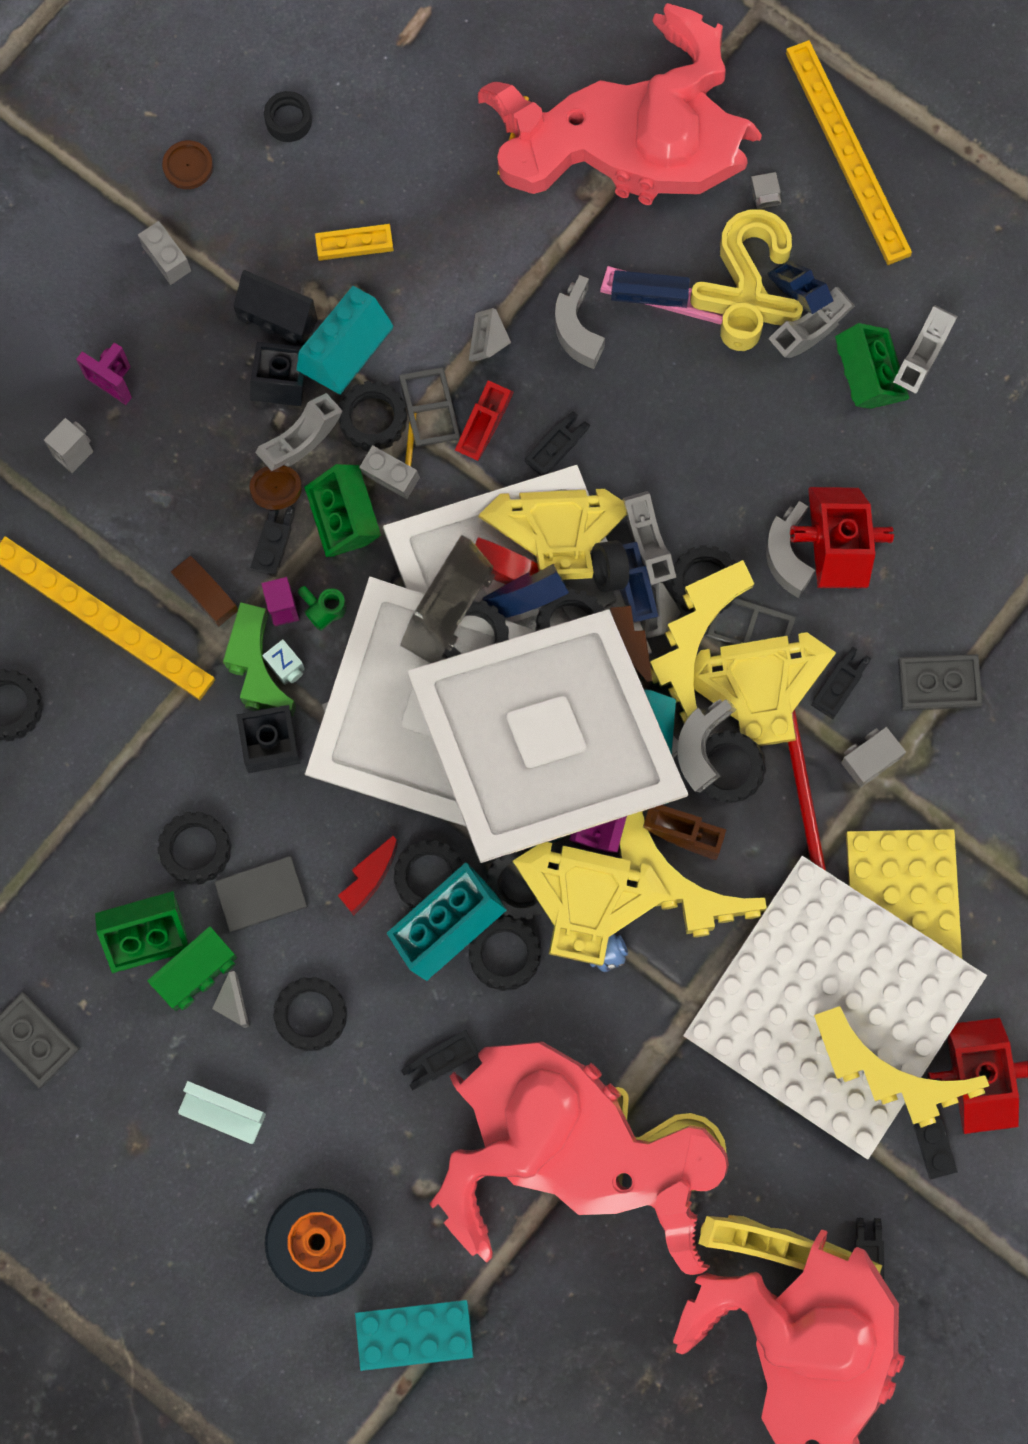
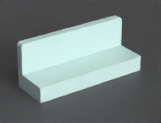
(221, 1113)

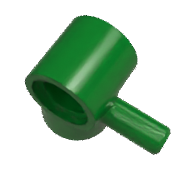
(317, 612)

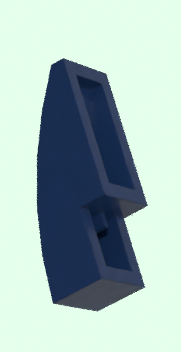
(801, 285)
(638, 590)
(527, 592)

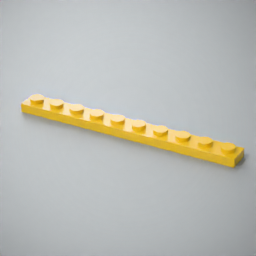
(848, 153)
(104, 619)

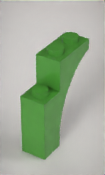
(245, 656)

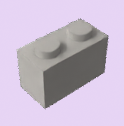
(164, 252)
(69, 444)
(389, 472)
(873, 756)

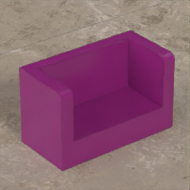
(280, 601)

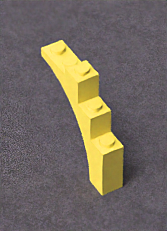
(707, 599)
(698, 904)
(921, 1095)
(758, 1240)

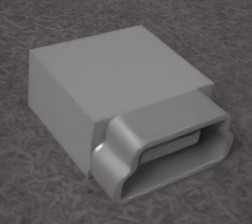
(766, 190)

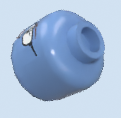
(614, 955)

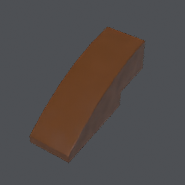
(204, 591)
(634, 642)
(685, 831)

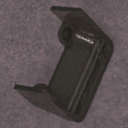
(447, 601)

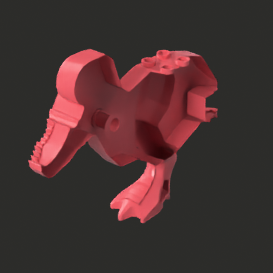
(641, 134)
(564, 1134)
(821, 1343)

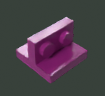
(108, 372)
(602, 837)

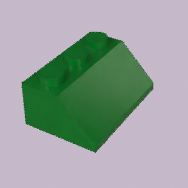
(870, 366)
(342, 510)
(141, 932)
(193, 970)

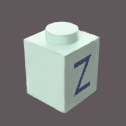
(284, 663)

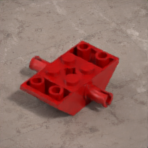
(841, 536)
(985, 1046)

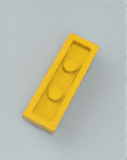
(354, 242)

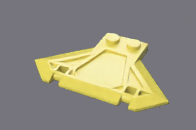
(557, 526)
(763, 682)
(587, 897)

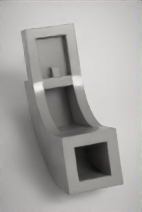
(802, 334)
(575, 339)
(925, 349)
(303, 436)
(646, 533)
(782, 562)
(692, 744)

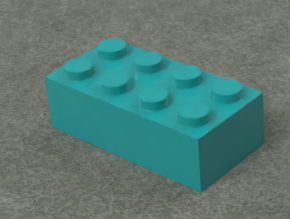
(414, 1335)

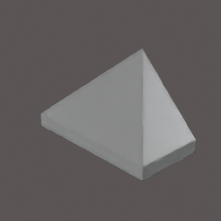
(488, 335)
(666, 609)
(231, 1002)

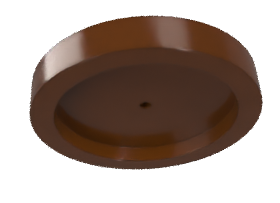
(178, 158)
(275, 488)

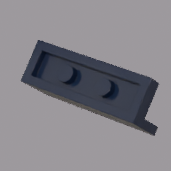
(650, 289)

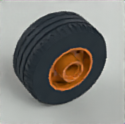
(291, 1239)

